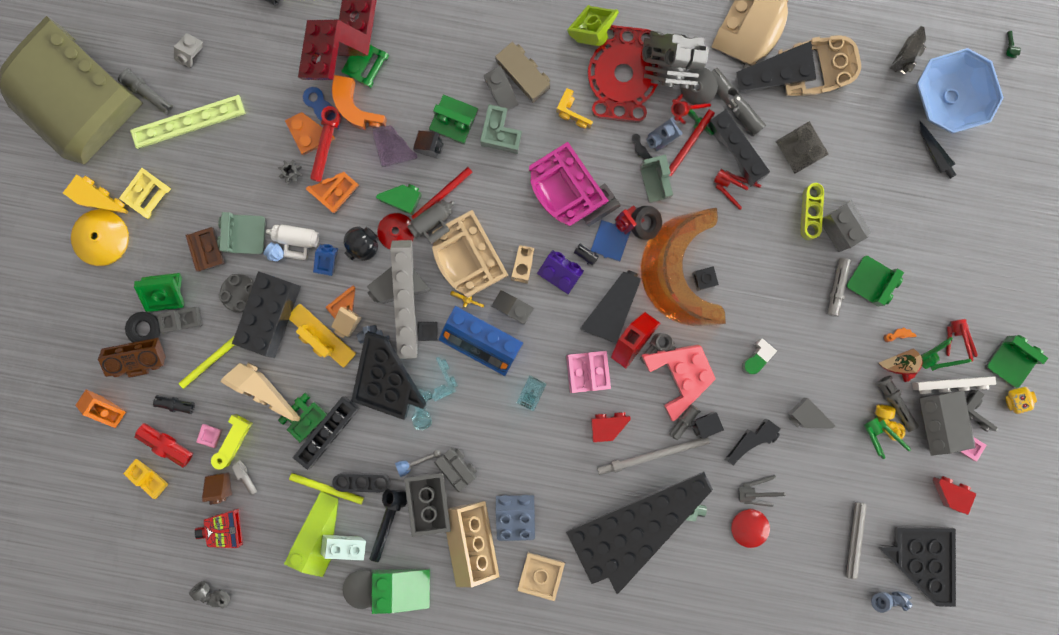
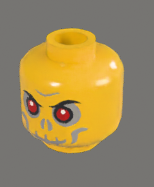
(1020, 400)

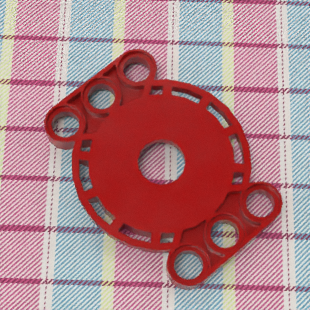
(614, 91)

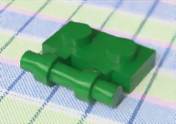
(308, 420)

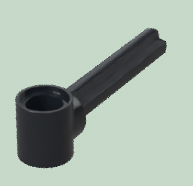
(393, 501)

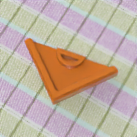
(344, 300)

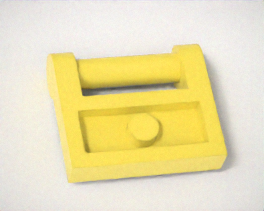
(140, 189)

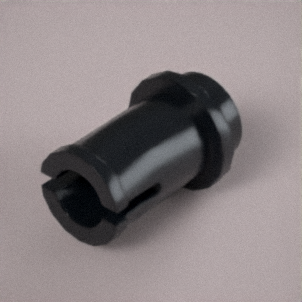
(586, 254)

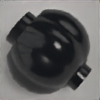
(360, 243)

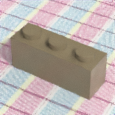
(523, 71)

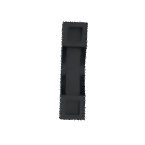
(731, 136)

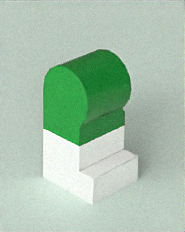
(759, 358)

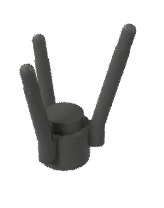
(748, 494)

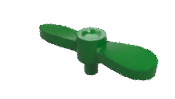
(693, 115)

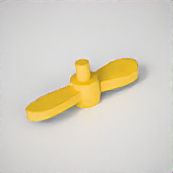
(467, 300)

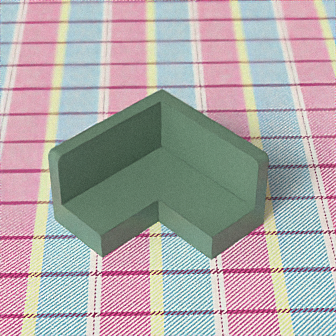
(496, 135)
(656, 179)

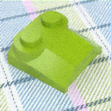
(592, 25)

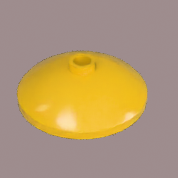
(110, 241)

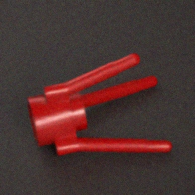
(681, 108)
(724, 178)
(961, 328)

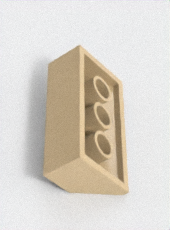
(471, 545)

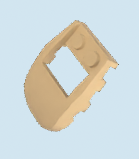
(838, 63)

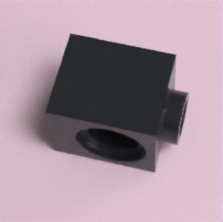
(705, 278)
(707, 425)

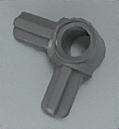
(654, 345)

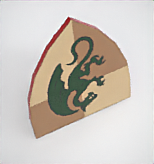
(906, 363)

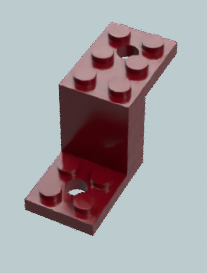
(336, 38)

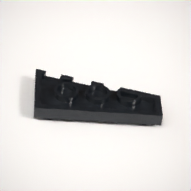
(783, 69)

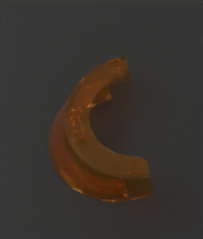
(664, 275)

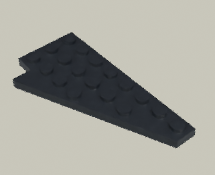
(628, 537)

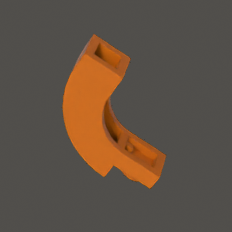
(342, 95)

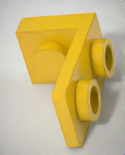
(567, 101)

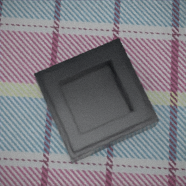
(427, 331)

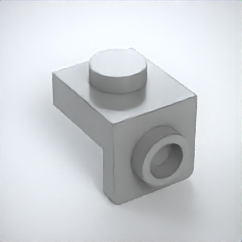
(186, 50)

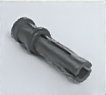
(138, 86)
(892, 393)

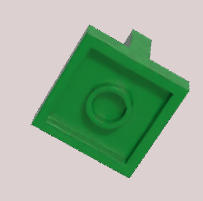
(453, 119)
(160, 292)

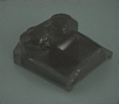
(910, 50)
(802, 147)

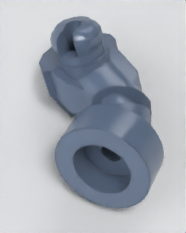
(884, 602)

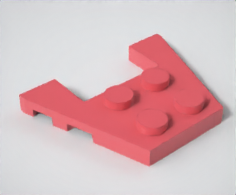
(689, 371)

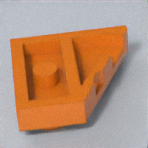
(305, 132)
(333, 191)

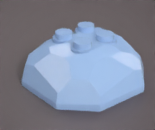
(959, 90)

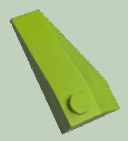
(306, 551)

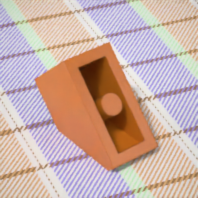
(99, 409)

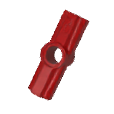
(163, 445)

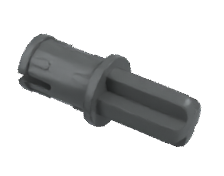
(684, 422)

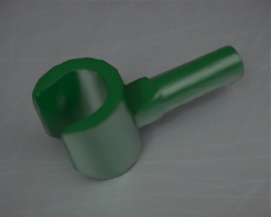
(1012, 51)

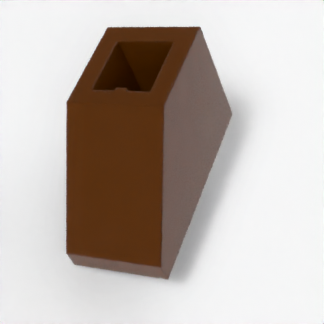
(216, 488)

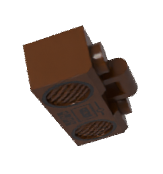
(132, 358)

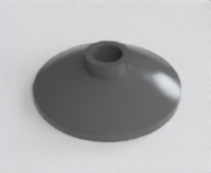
(708, 87)

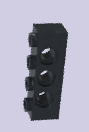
(326, 432)

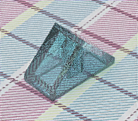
(531, 393)

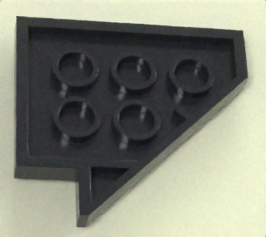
(383, 380)
(927, 560)

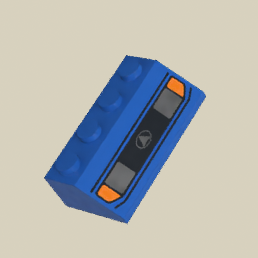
(480, 341)

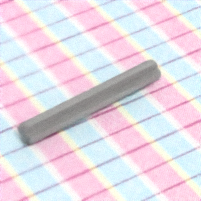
(856, 540)

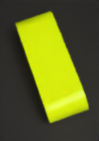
(816, 203)

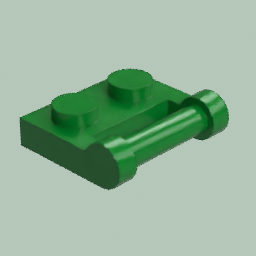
(357, 65)

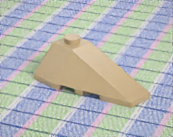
(247, 380)

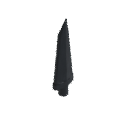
(939, 155)

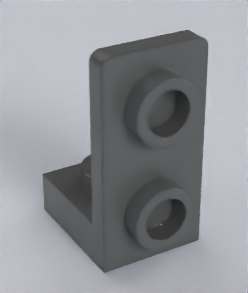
(974, 400)

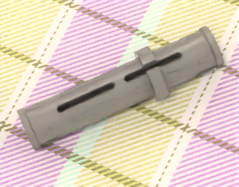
(839, 286)

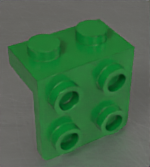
(875, 281)
(1015, 360)

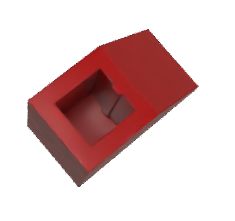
(608, 428)
(953, 496)

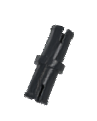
(173, 404)

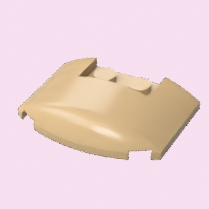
(751, 29)
(467, 256)

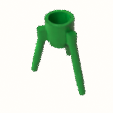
(931, 357)
(874, 428)

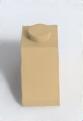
(345, 322)

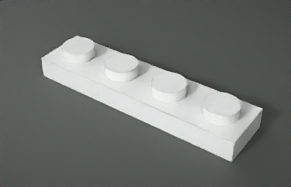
(946, 385)

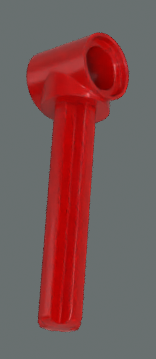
(325, 141)

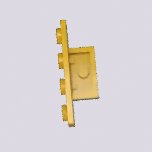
(320, 337)

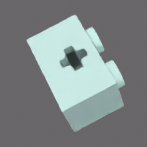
(343, 547)

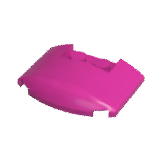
(565, 186)

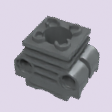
(674, 56)

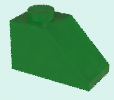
(401, 198)

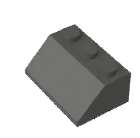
(947, 422)
(427, 504)

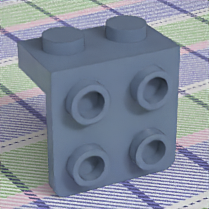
(515, 518)

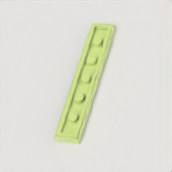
(187, 121)

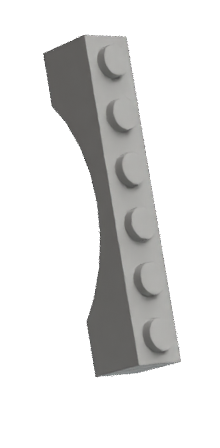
(404, 299)

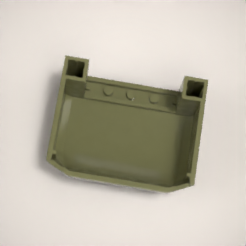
(64, 93)

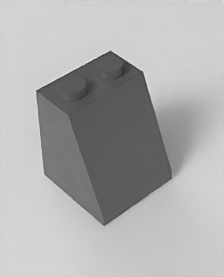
(845, 227)
(382, 288)

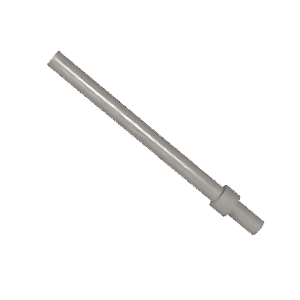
(617, 465)

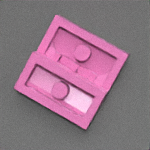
(588, 372)

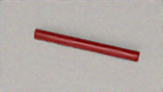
(690, 142)
(444, 192)

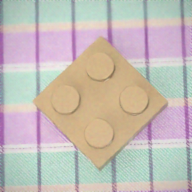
(541, 576)

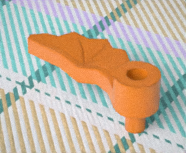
(899, 333)

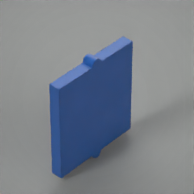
(610, 241)

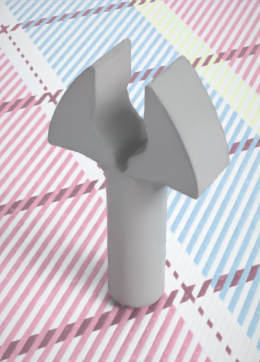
(240, 472)

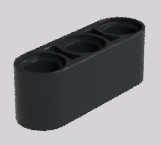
(352, 485)

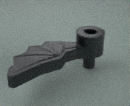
(640, 149)

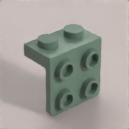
(241, 233)

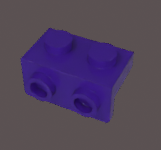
(560, 271)

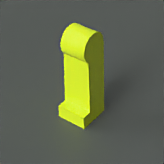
(232, 442)

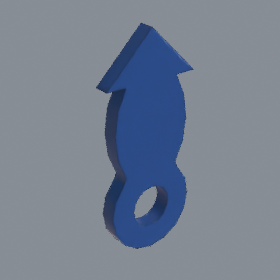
(319, 104)

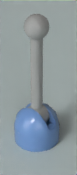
(404, 467)

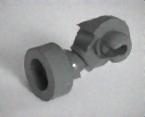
(216, 599)

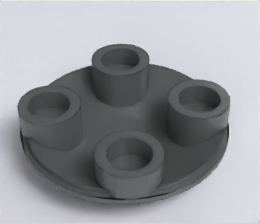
(236, 292)
(358, 589)

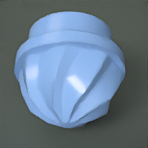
(274, 252)

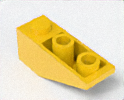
(86, 194)

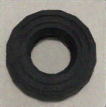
(656, 222)
(132, 322)

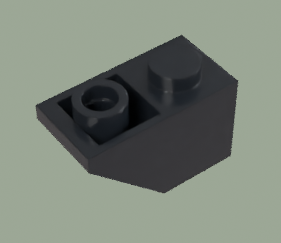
(428, 143)

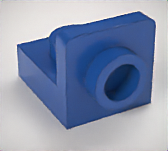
(325, 259)

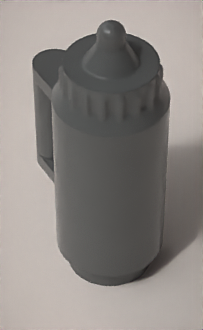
(430, 219)

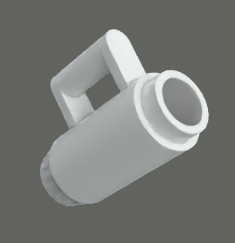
(296, 237)

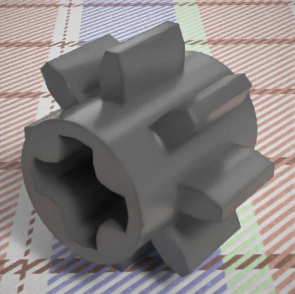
(292, 176)

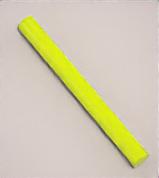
(207, 363)
(325, 488)

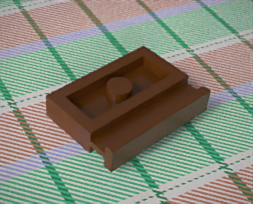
(204, 249)

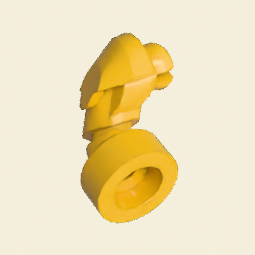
(887, 413)

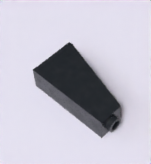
(611, 312)

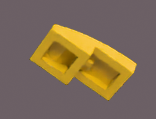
(146, 478)

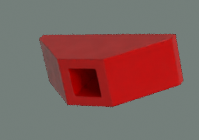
(634, 339)

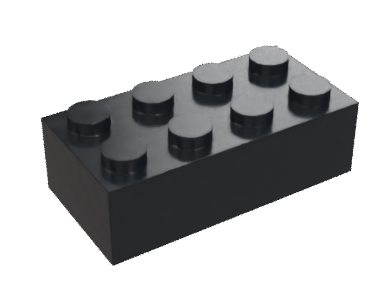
(266, 315)

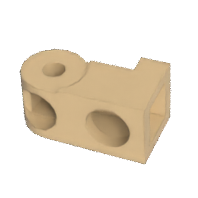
(522, 264)

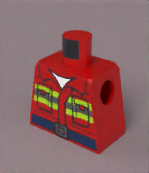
(221, 530)

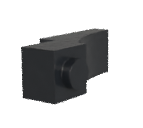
(765, 433)

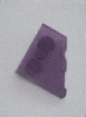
(391, 147)

